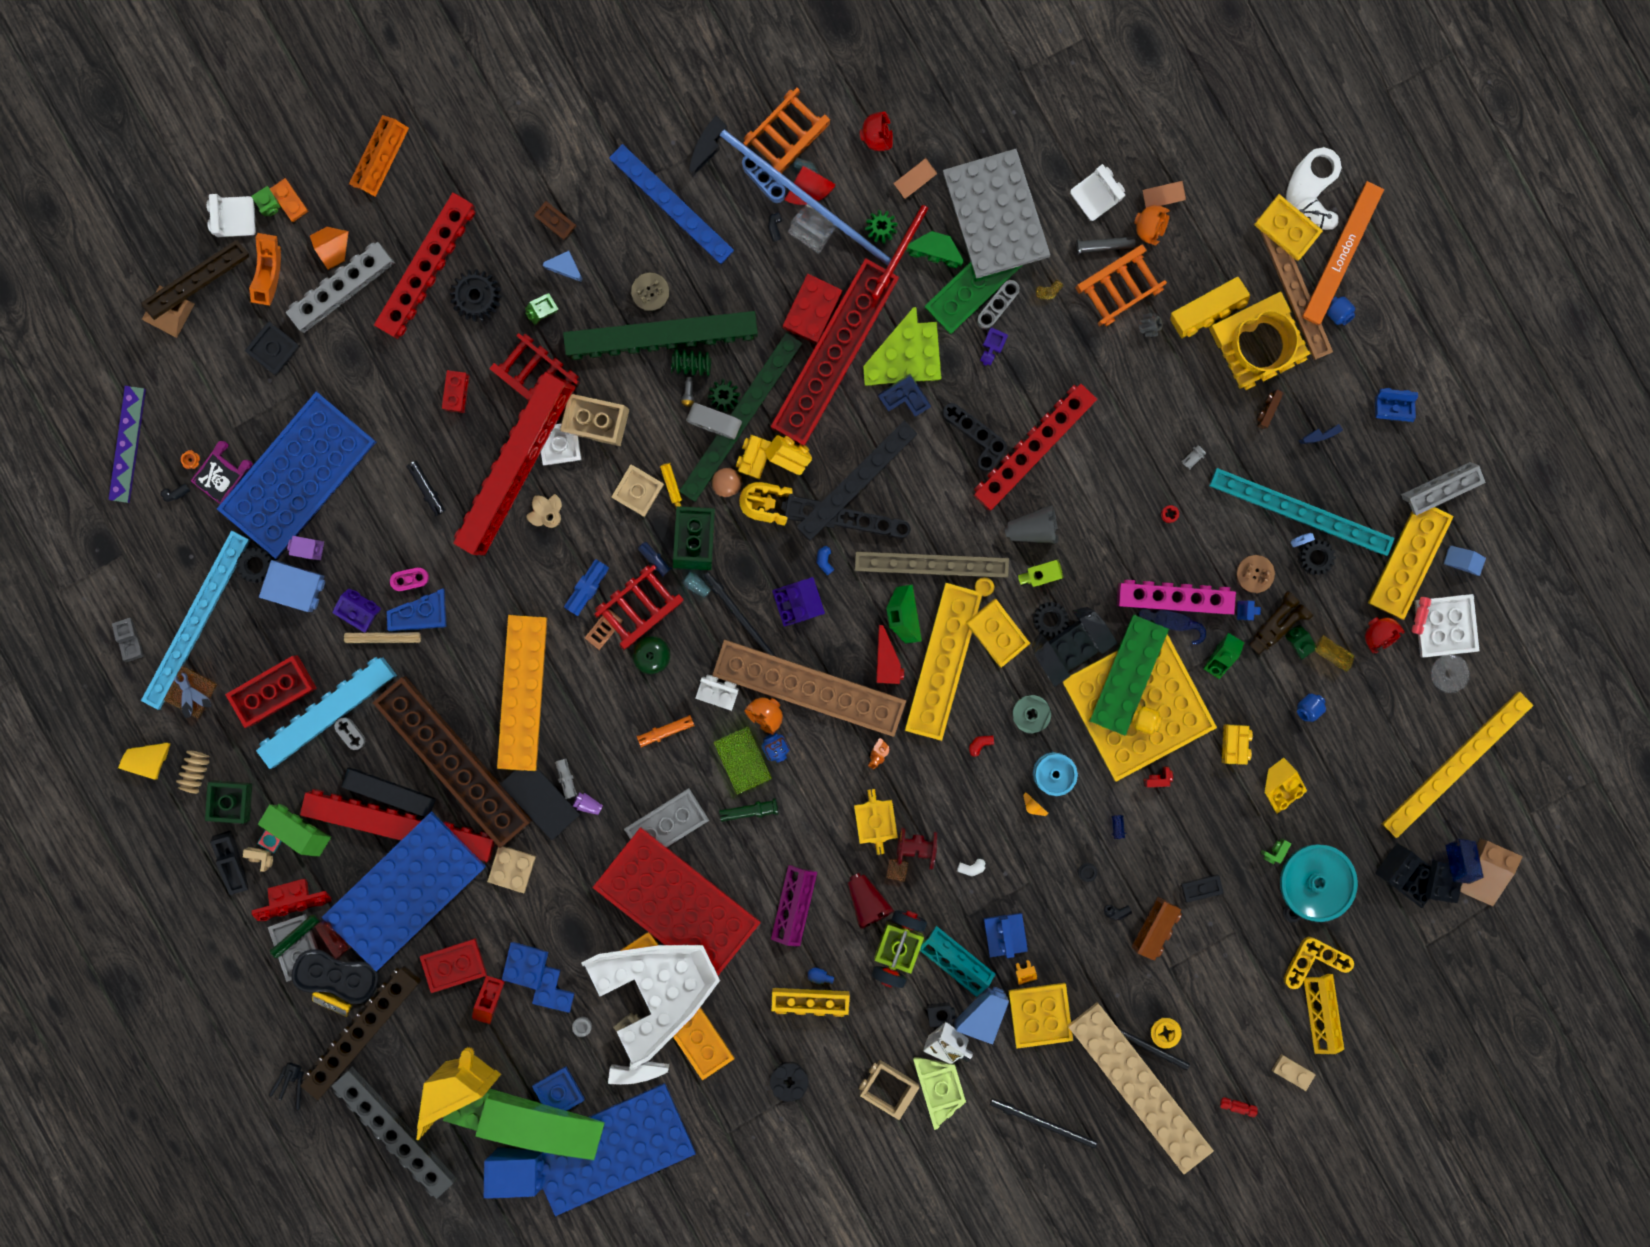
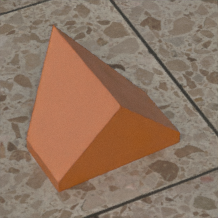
(330, 246)

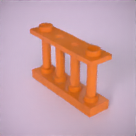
(805, 138)
(1119, 266)

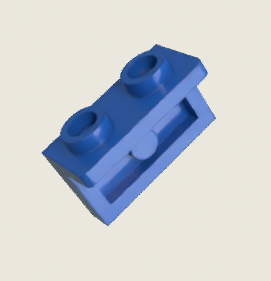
(1395, 405)

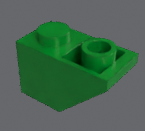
(1224, 655)

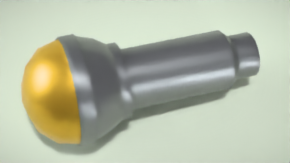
(687, 398)

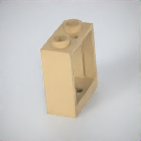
(905, 1099)

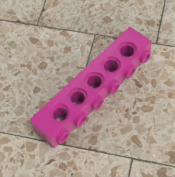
(1225, 603)

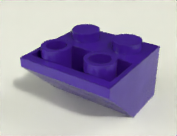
(798, 601)

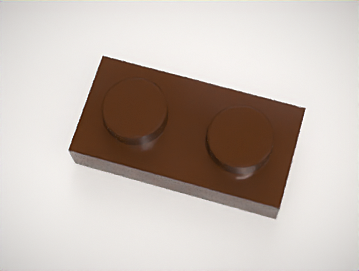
(555, 220)
(1266, 415)

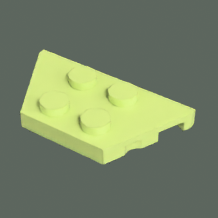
(940, 1088)

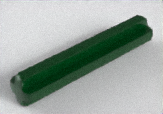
(294, 936)

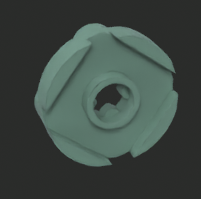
(1026, 704)

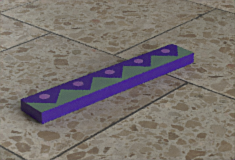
(127, 444)

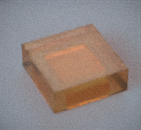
(897, 872)

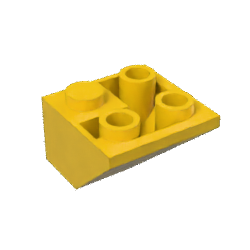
(1283, 785)

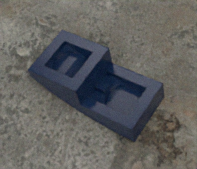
(1317, 435)

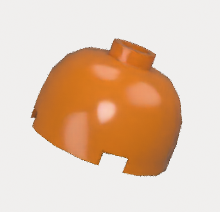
(1152, 223)
(766, 714)

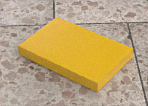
(1288, 227)
(997, 633)

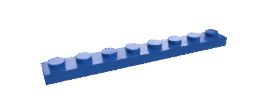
(671, 204)

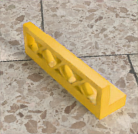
(1330, 1014)

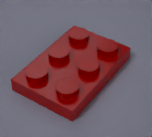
(453, 965)

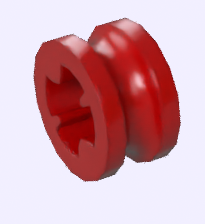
(1168, 519)

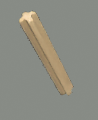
(397, 637)

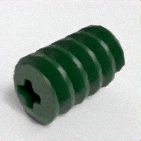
(691, 362)

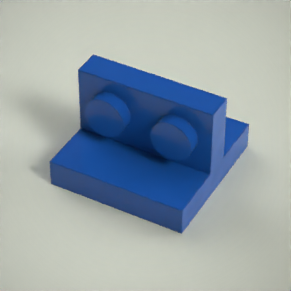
(1005, 935)

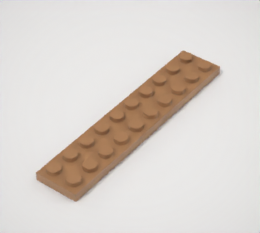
(809, 688)

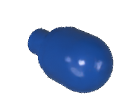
(819, 976)

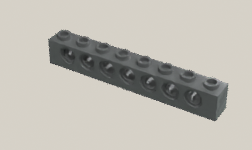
(392, 1121)

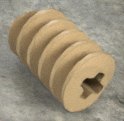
(193, 772)

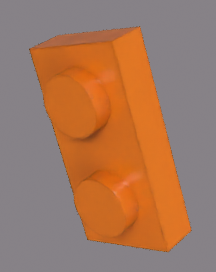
(289, 200)

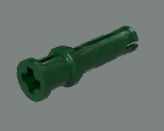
(759, 810)

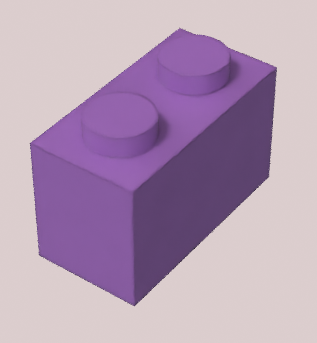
(305, 548)

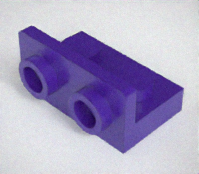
(356, 610)

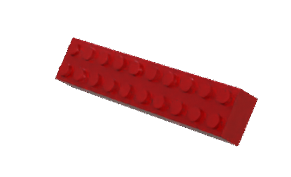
(833, 355)
(514, 464)

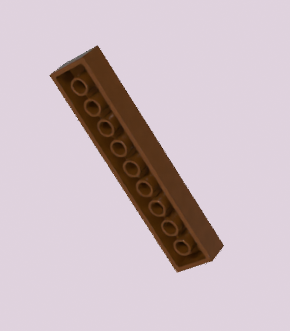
(452, 761)

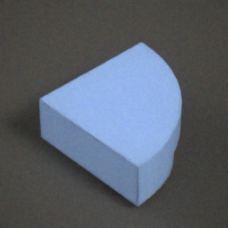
(1302, 539)

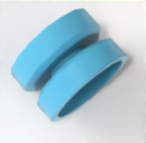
(1058, 784)

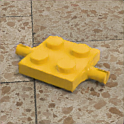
(875, 821)

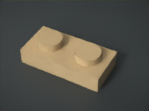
(1293, 1072)

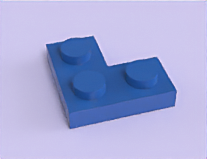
(549, 995)

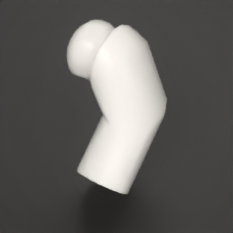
(972, 870)

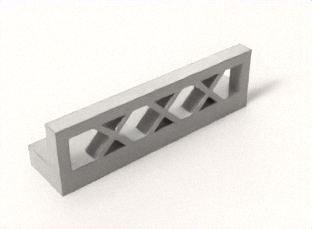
(1444, 488)

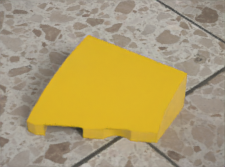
(145, 760)

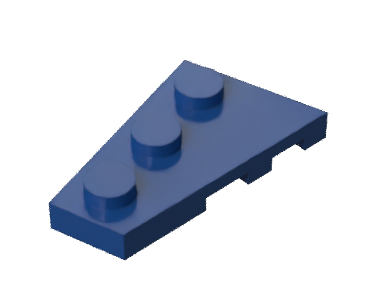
(420, 614)

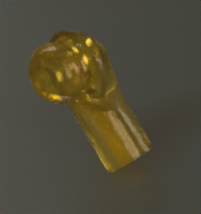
(1049, 292)

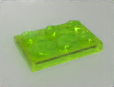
(742, 760)

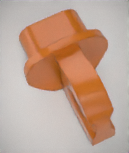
(878, 753)

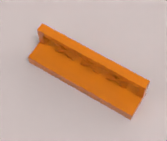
(381, 155)

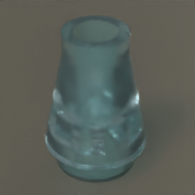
(696, 584)

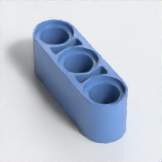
(767, 187)

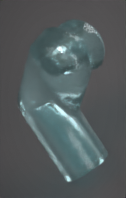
(801, 162)

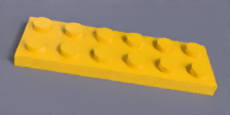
(1410, 561)

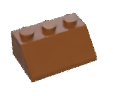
(1156, 929)

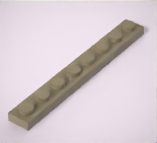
(931, 564)

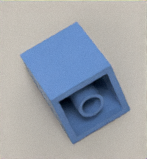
(292, 586)
(983, 1015)

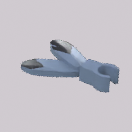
(189, 695)

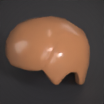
(726, 482)

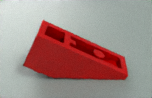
(888, 664)

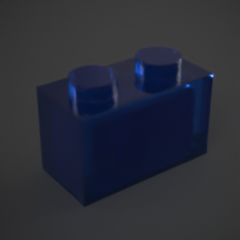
(1464, 861)

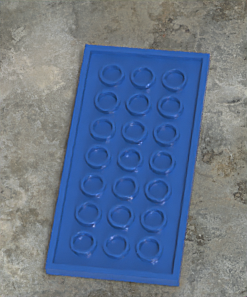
(296, 475)
(404, 891)
(635, 1142)

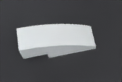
(644, 1072)

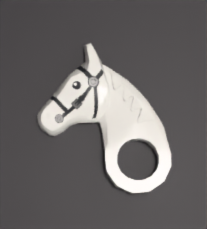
(1305, 188)

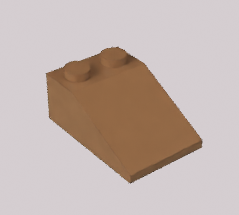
(1498, 869)

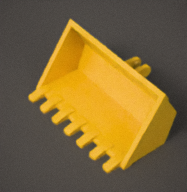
(453, 1087)

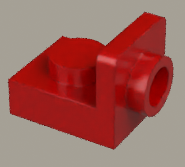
(1157, 781)

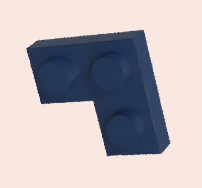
(905, 391)

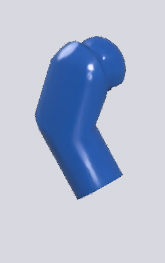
(822, 559)

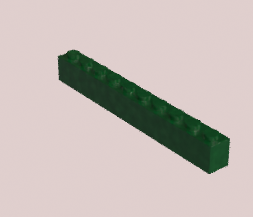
(660, 334)

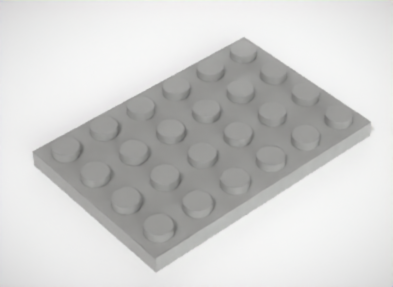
(996, 213)

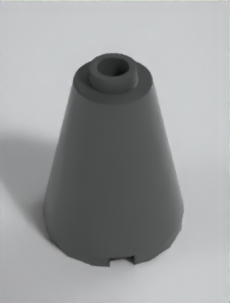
(1034, 527)

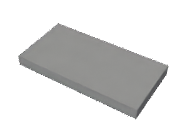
(671, 819)

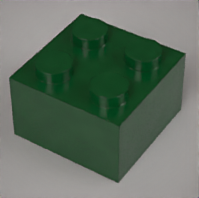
(228, 801)

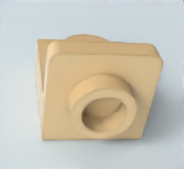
(257, 854)

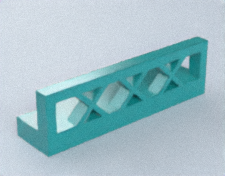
(959, 960)

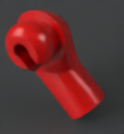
(978, 743)

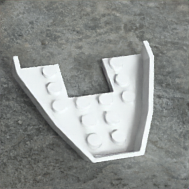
(672, 982)

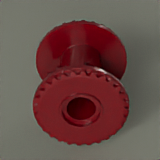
(918, 845)

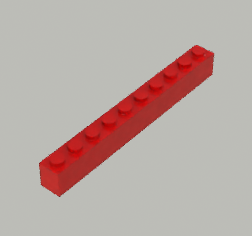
(383, 822)

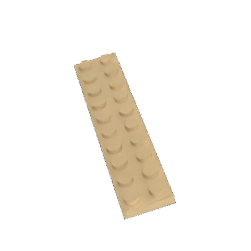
(1140, 1088)

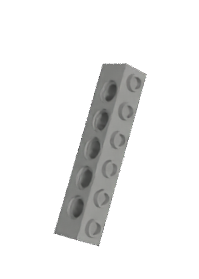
(305, 321)

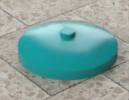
(1318, 883)

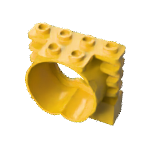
(1271, 311)

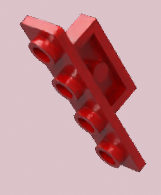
(288, 899)

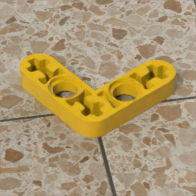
(1310, 956)

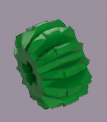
(880, 219)

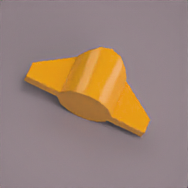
(1033, 807)

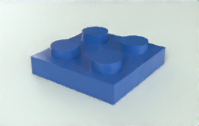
(525, 965)
(559, 1090)

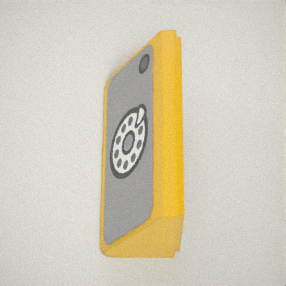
(332, 1002)

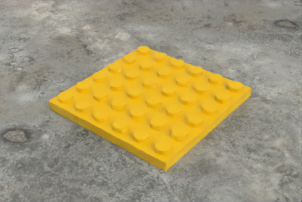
(1167, 691)

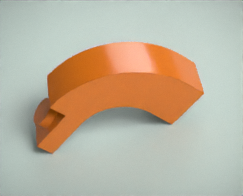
(267, 269)

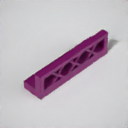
(797, 907)

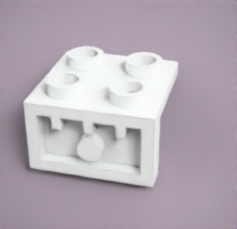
(716, 692)

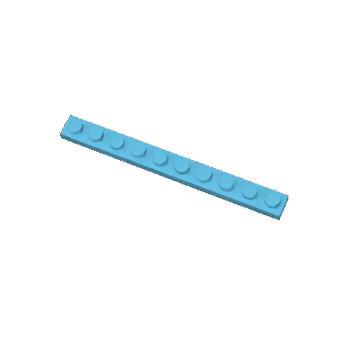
(195, 619)

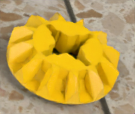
(1173, 1037)

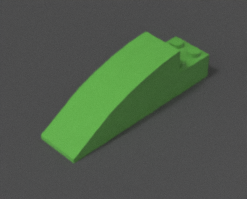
(530, 1125)

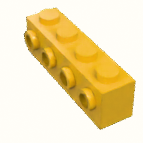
(1210, 307)
(810, 1001)

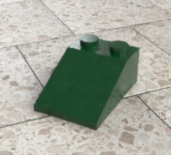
(693, 538)

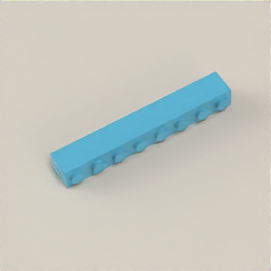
(325, 713)

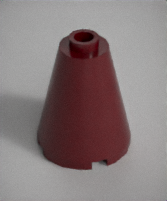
(867, 901)

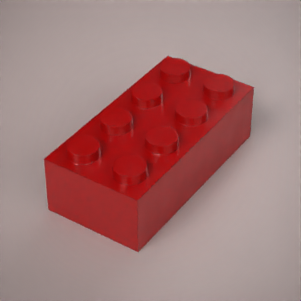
(271, 691)

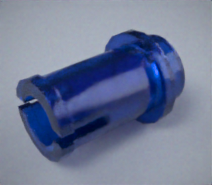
(1118, 827)

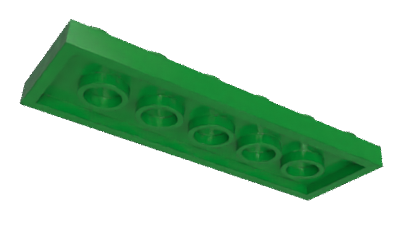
(964, 296)
(1129, 675)

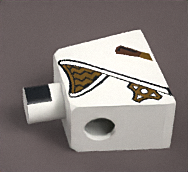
(948, 1044)

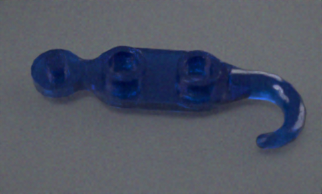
(1174, 621)

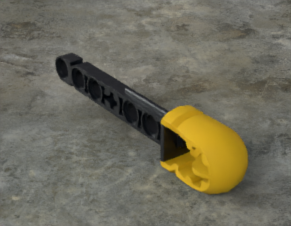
(794, 506)

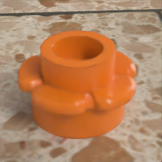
(185, 459)

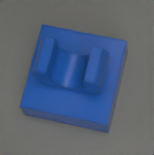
(1246, 610)

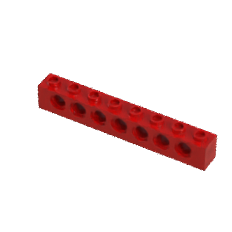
(424, 255)
(1084, 399)

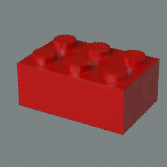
(812, 309)

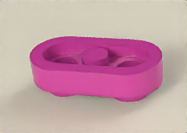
(410, 580)

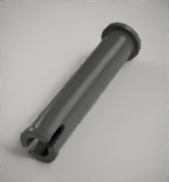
(1105, 244)

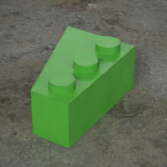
(294, 831)

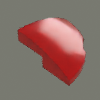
(812, 184)

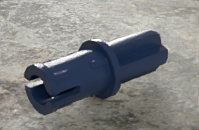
(654, 558)

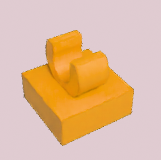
(1027, 974)

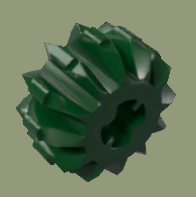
(722, 402)

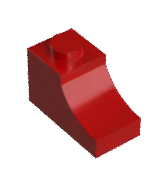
(488, 999)

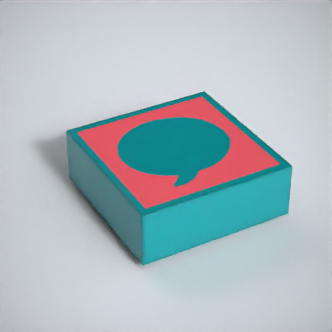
(269, 842)

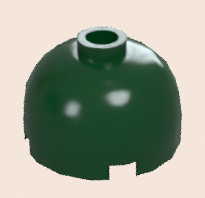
(660, 652)

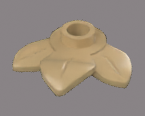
(543, 509)

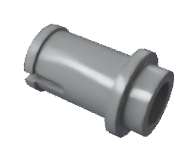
(1194, 457)

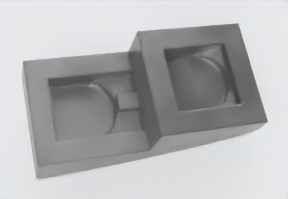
(128, 640)

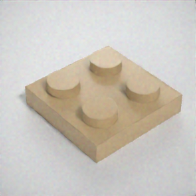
(637, 490)
(511, 869)

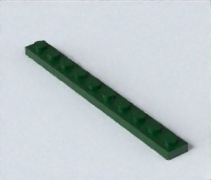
(744, 411)

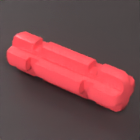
(1421, 615)

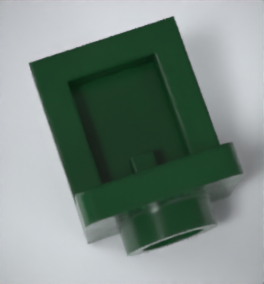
(1301, 641)

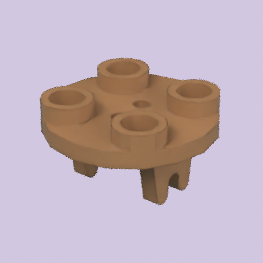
(1264, 576)

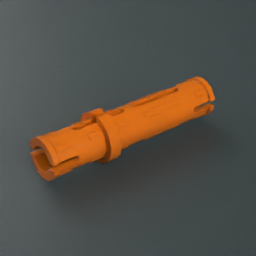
(665, 731)

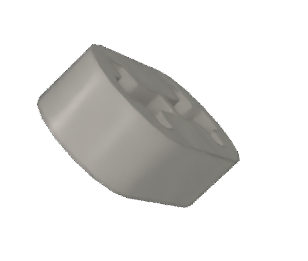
(346, 736)

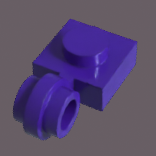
(994, 342)

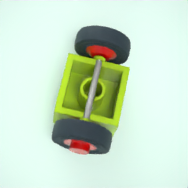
(899, 948)

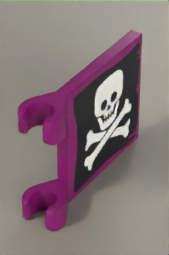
(218, 476)

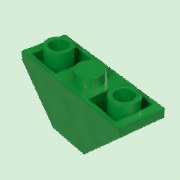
(937, 248)
(903, 614)

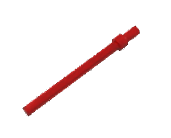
(884, 279)

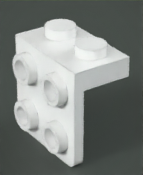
(1098, 193)
(231, 216)

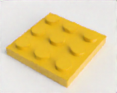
(1040, 1015)

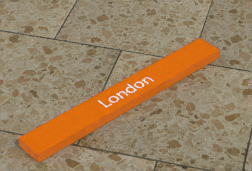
(1342, 253)

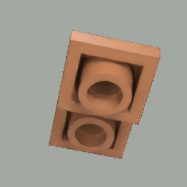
(915, 178)
(1164, 194)

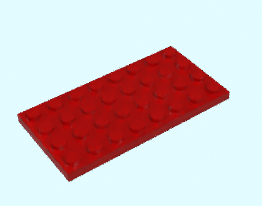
(675, 900)

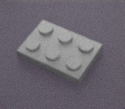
(306, 942)

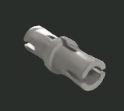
(565, 778)

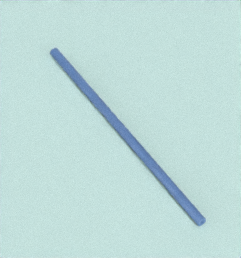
(805, 197)

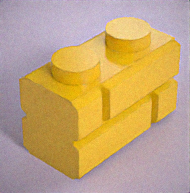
(788, 454)
(754, 457)
(1236, 744)

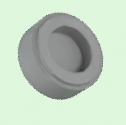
(582, 1026)

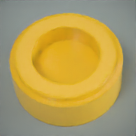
(984, 586)

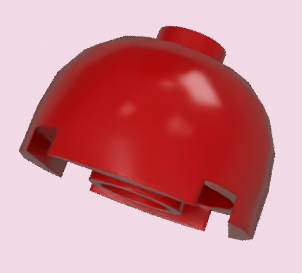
(876, 132)
(1382, 633)

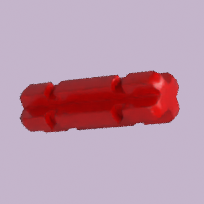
(1238, 1107)

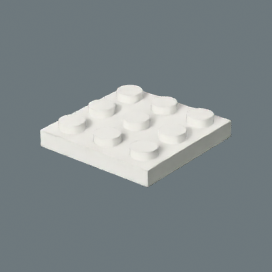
(1449, 627)

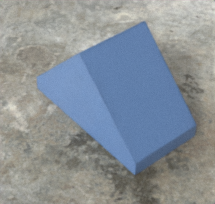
(564, 265)
(1464, 560)

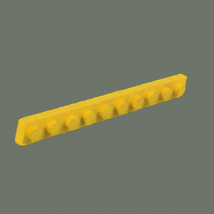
(1457, 764)

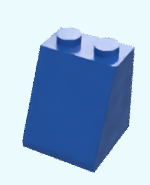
(513, 1173)

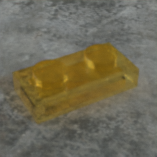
(1334, 653)

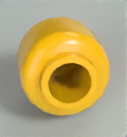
(1147, 720)

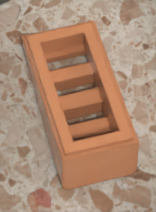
(598, 625)

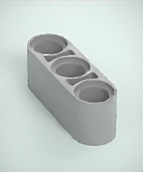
(1004, 298)
(714, 421)

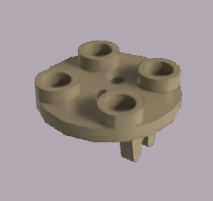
(658, 287)

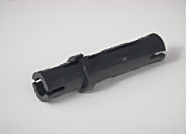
(429, 494)

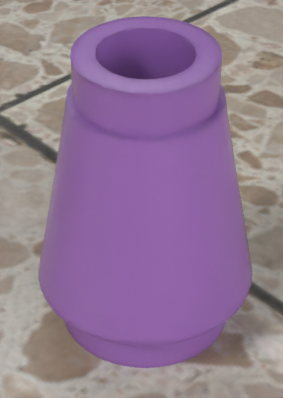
(587, 804)

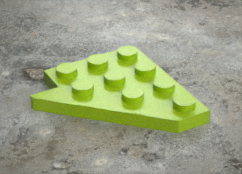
(907, 350)

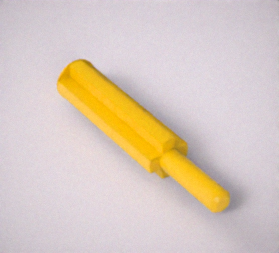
(671, 484)

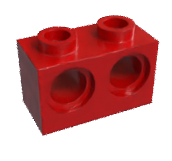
(455, 391)

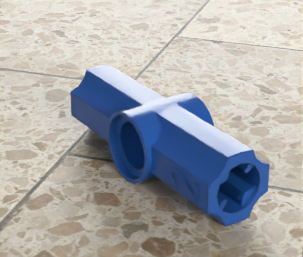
(586, 587)

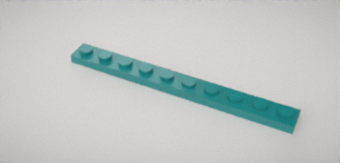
(1301, 512)

